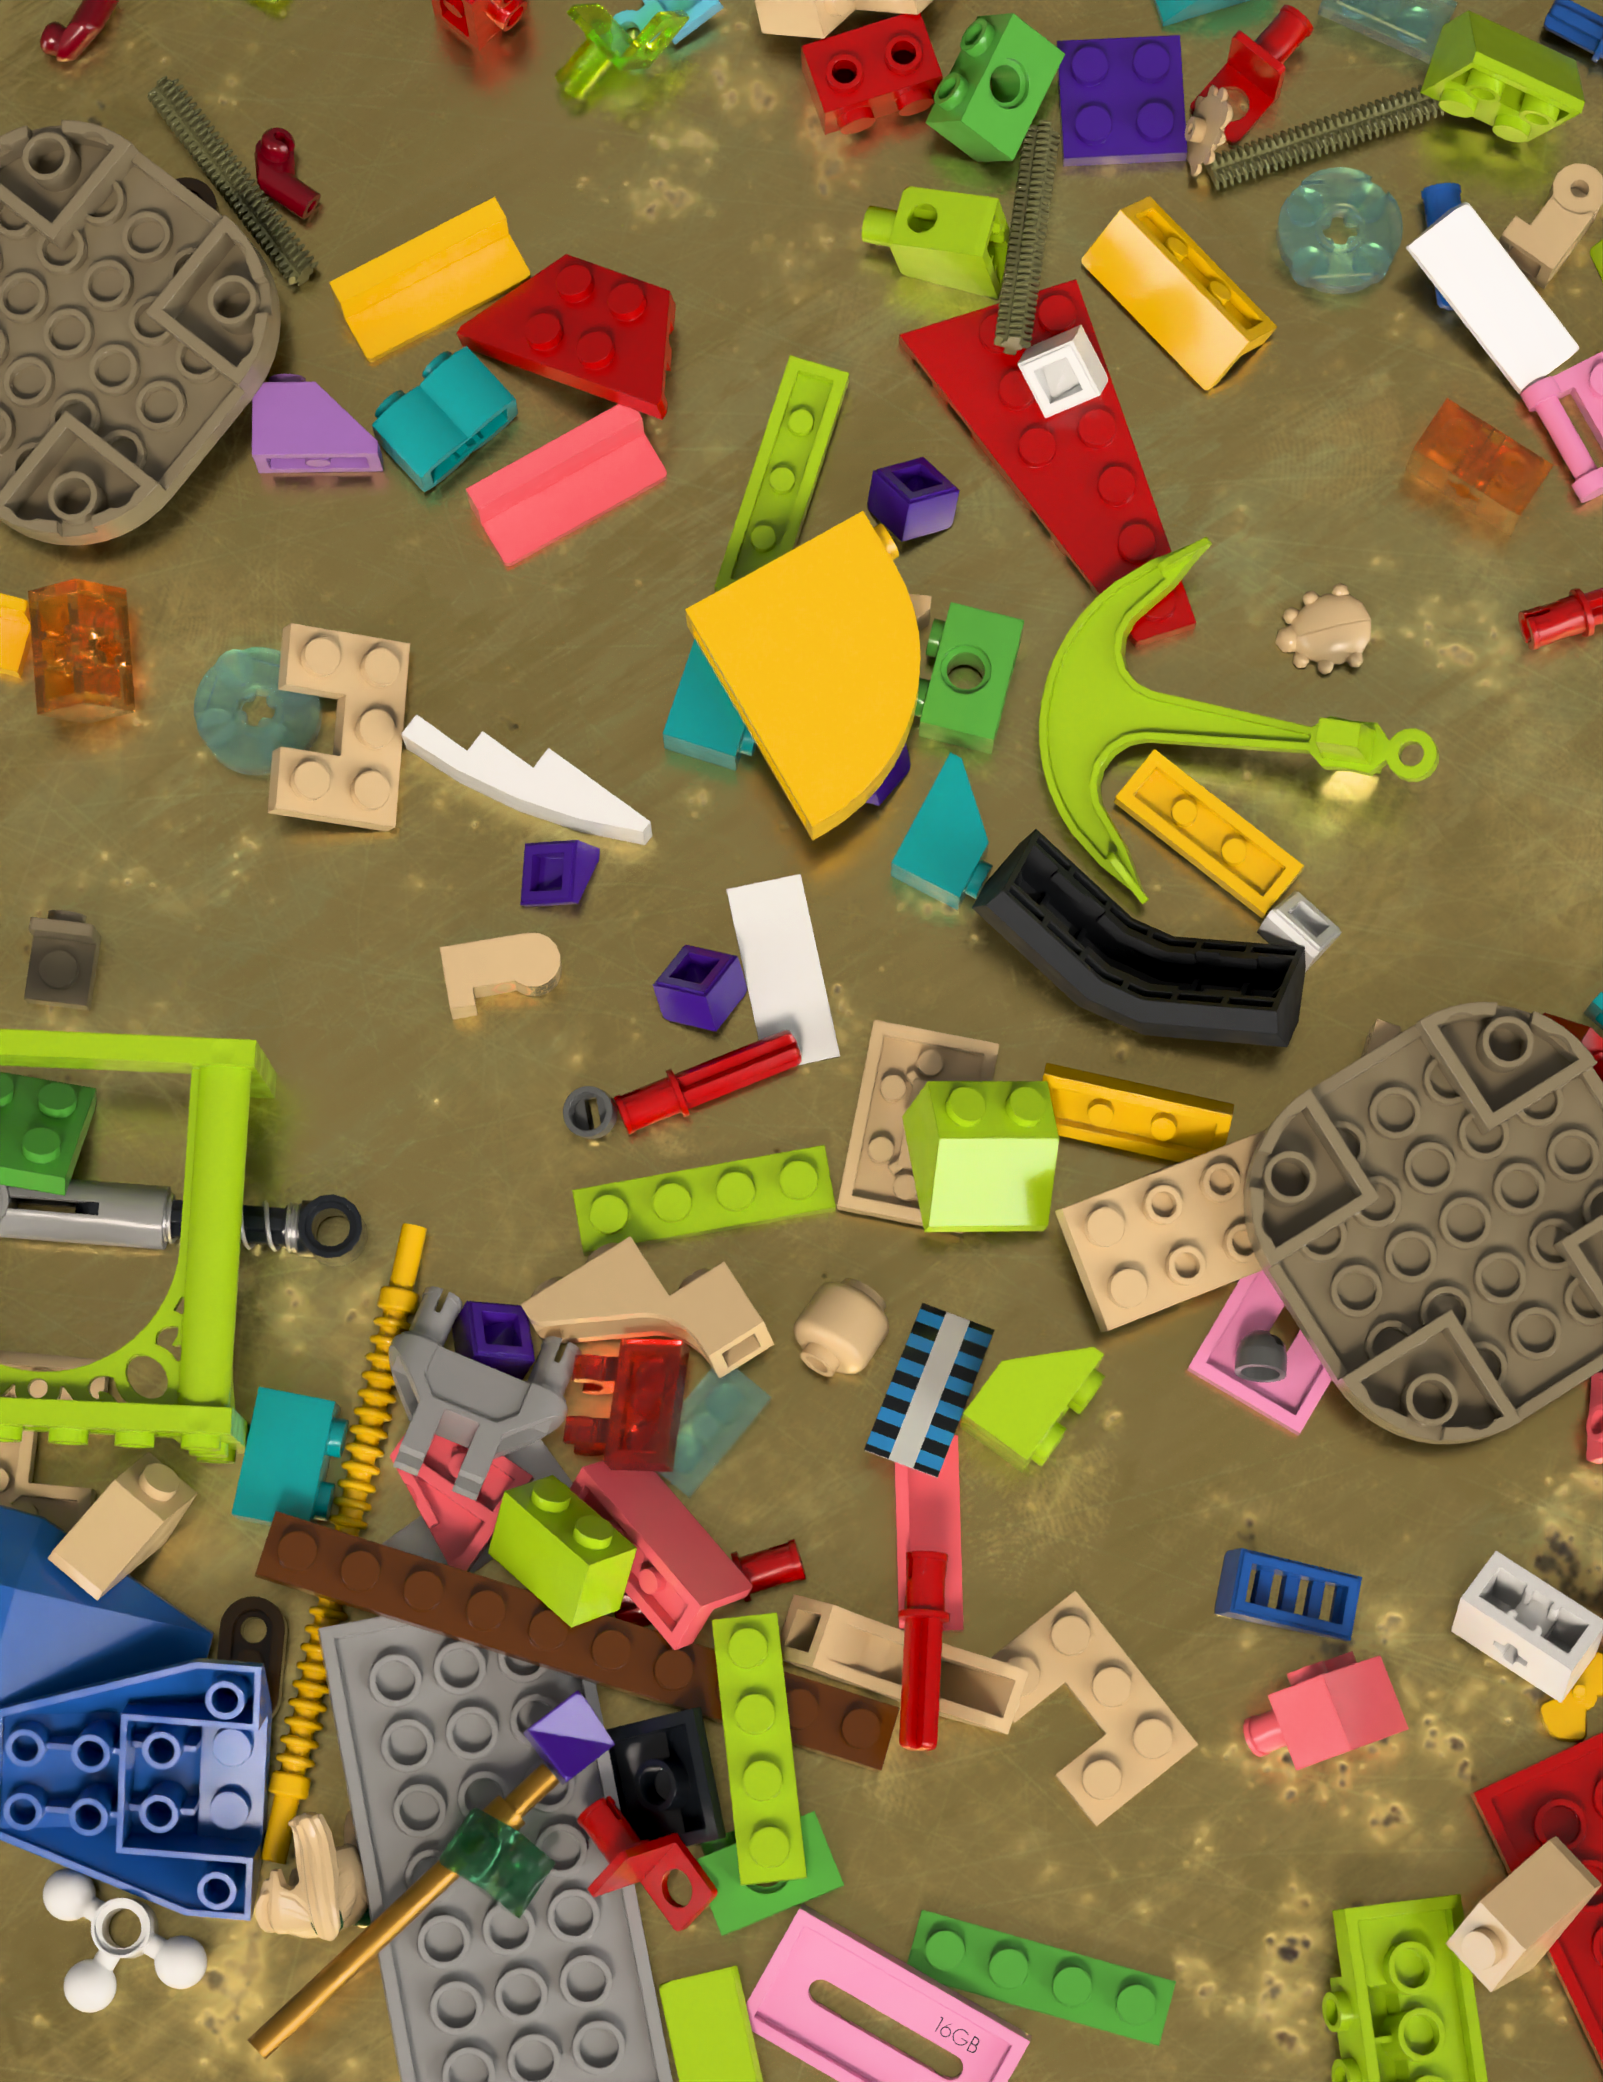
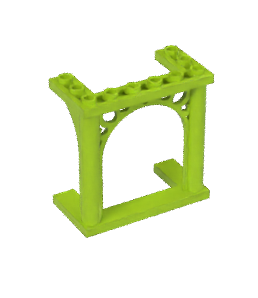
(199, 1394)

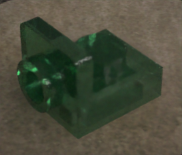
(497, 1861)

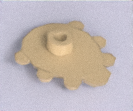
(1207, 128)
(1326, 630)

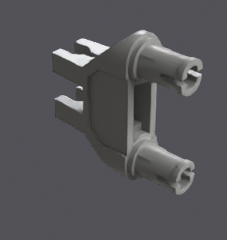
(470, 1400)

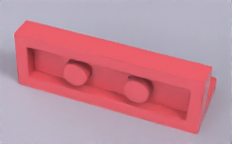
(566, 484)
(930, 1521)
(677, 1565)

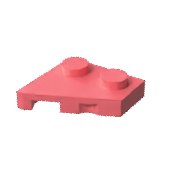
(457, 1522)

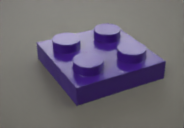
(1121, 101)

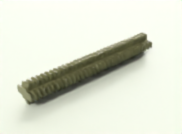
(1321, 135)
(231, 181)
(1027, 238)

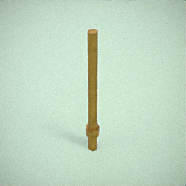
(391, 1922)

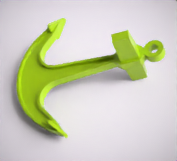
(1099, 709)

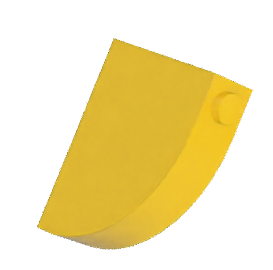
(820, 665)

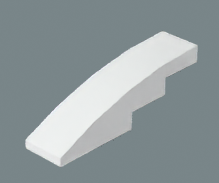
(547, 791)

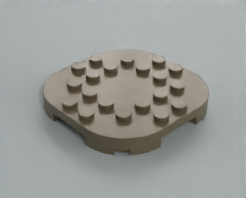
(123, 332)
(1443, 1222)

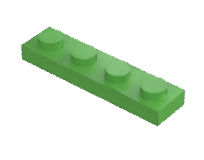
(1041, 1977)

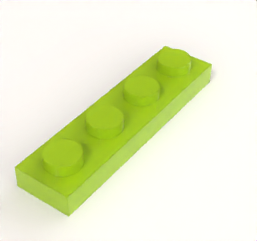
(785, 468)
(705, 1199)
(759, 1749)

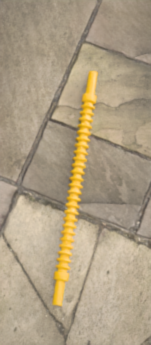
(397, 1302)

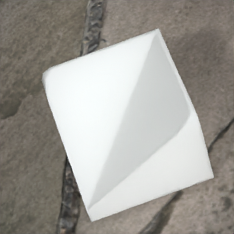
(1063, 371)

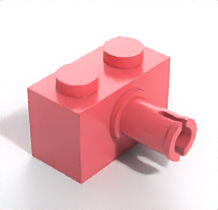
(1328, 1711)

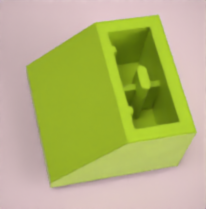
(1502, 79)
(1027, 1398)

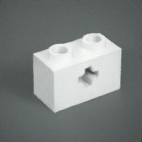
(1528, 1626)

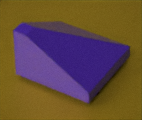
(556, 872)

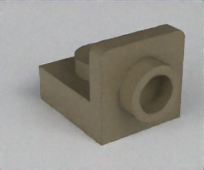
(62, 960)

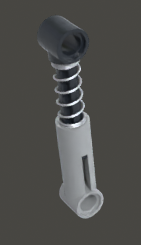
(151, 1216)

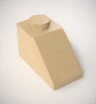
(123, 1526)
(1523, 1915)

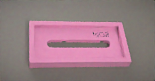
(1251, 1308)
(822, 1949)

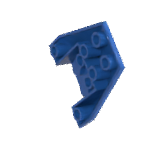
(63, 1636)
(147, 1782)

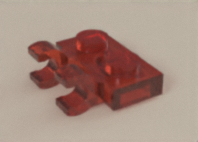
(644, 1409)

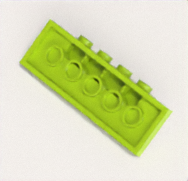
(1403, 1996)

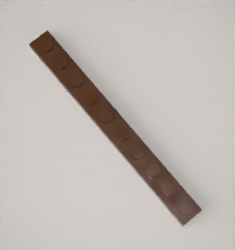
(524, 1628)

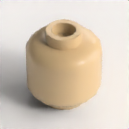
(841, 1327)

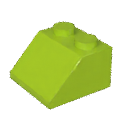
(983, 1155)

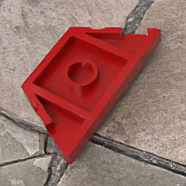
(584, 331)

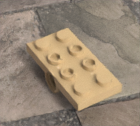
(1163, 1235)

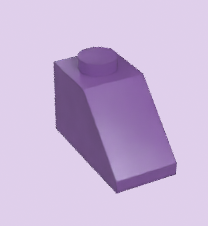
(306, 430)

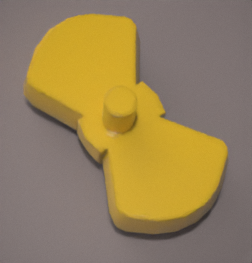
(1569, 1719)

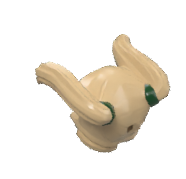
(323, 1891)

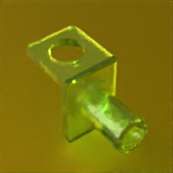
(610, 44)

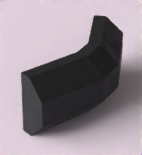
(1132, 969)

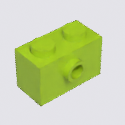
(562, 1550)

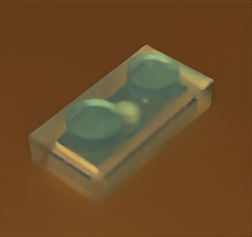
(1401, 24)
(711, 1425)

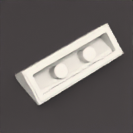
(1492, 297)

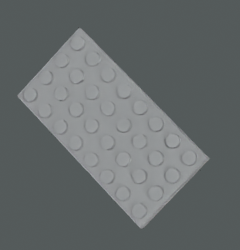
(466, 1985)

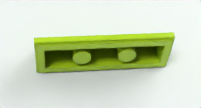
(710, 2028)

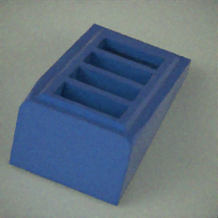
(1234, 1587)

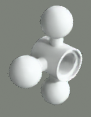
(91, 1982)

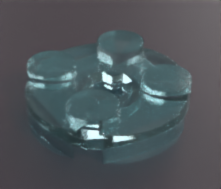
(1364, 206)
(225, 727)

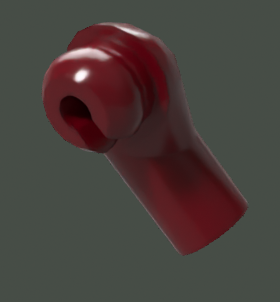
(70, 41)
(277, 173)

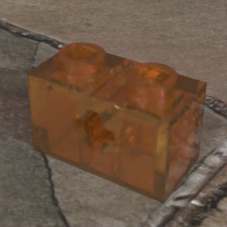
(1478, 467)
(81, 651)

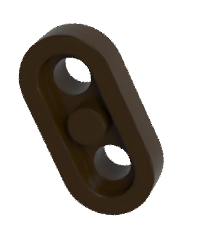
(269, 1650)

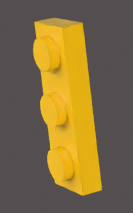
(1208, 833)
(1135, 1115)

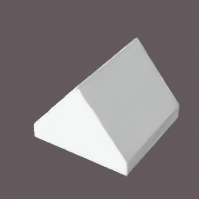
(1299, 924)

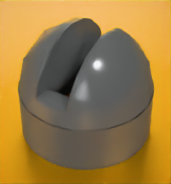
(579, 1116)
(1261, 1357)

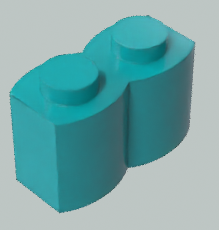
(443, 417)

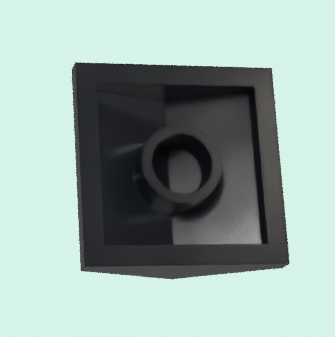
(667, 1778)

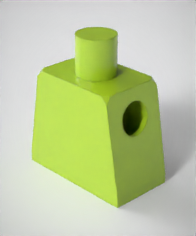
(944, 238)

